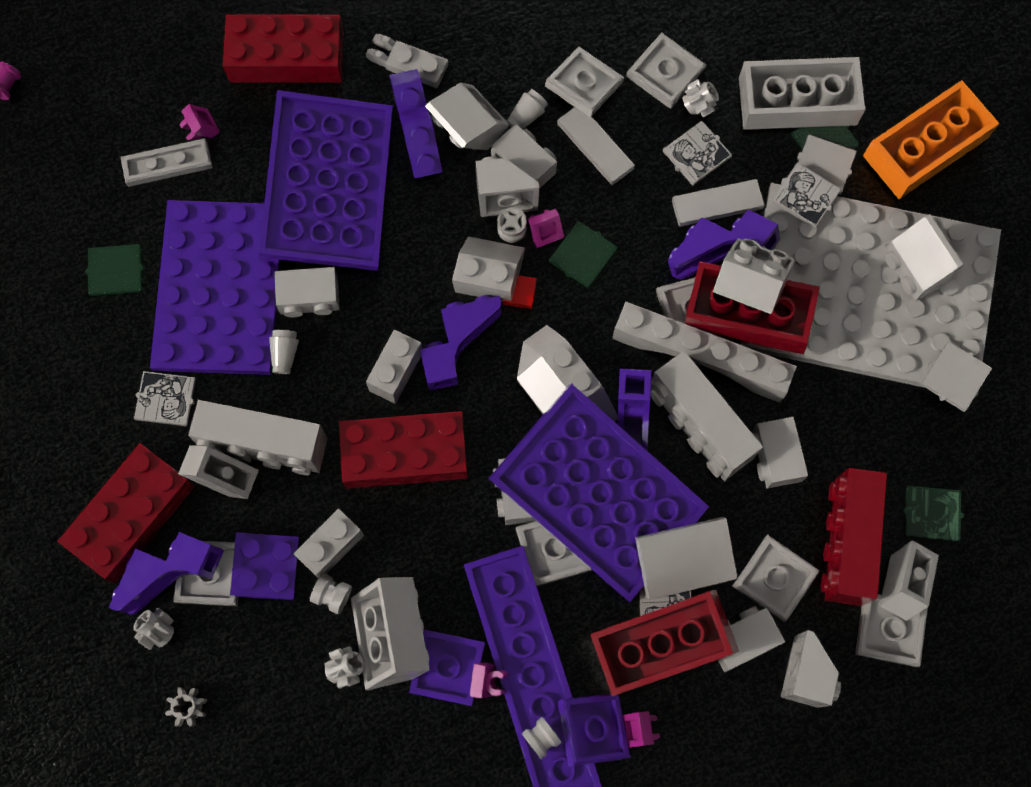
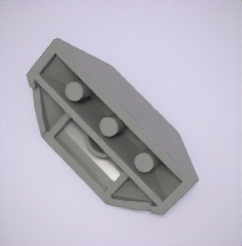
(551, 365)

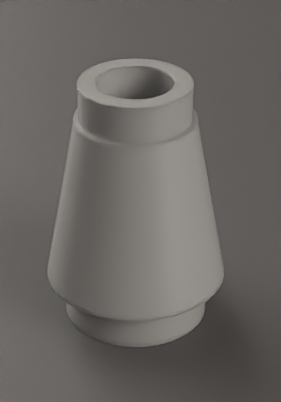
(527, 109)
(283, 349)

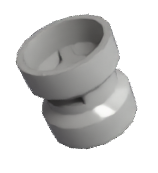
(328, 592)

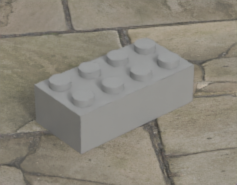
(801, 93)
(703, 416)
(259, 437)

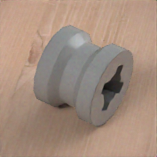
(512, 218)
(541, 738)

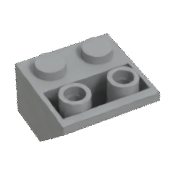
(467, 117)
(754, 275)

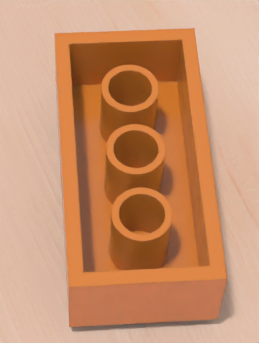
(930, 139)

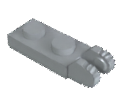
(407, 58)

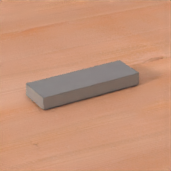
(596, 145)
(166, 162)
(718, 202)

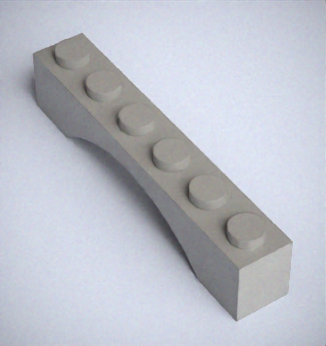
(664, 335)

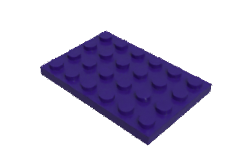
(326, 181)
(214, 291)
(595, 488)

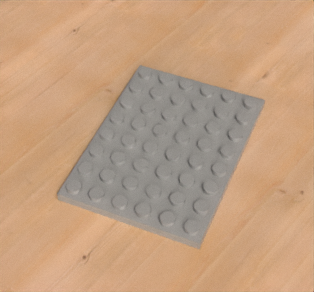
(861, 309)

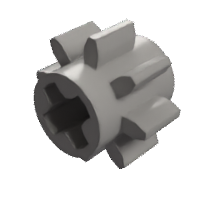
(700, 98)
(153, 628)
(344, 667)
(194, 711)

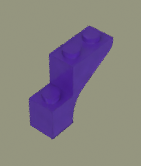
(416, 123)
(711, 242)
(462, 326)
(634, 403)
(150, 575)

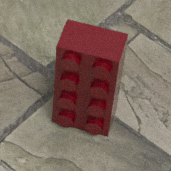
(283, 48)
(784, 329)
(402, 450)
(126, 513)
(854, 537)
(664, 642)

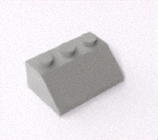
(390, 632)

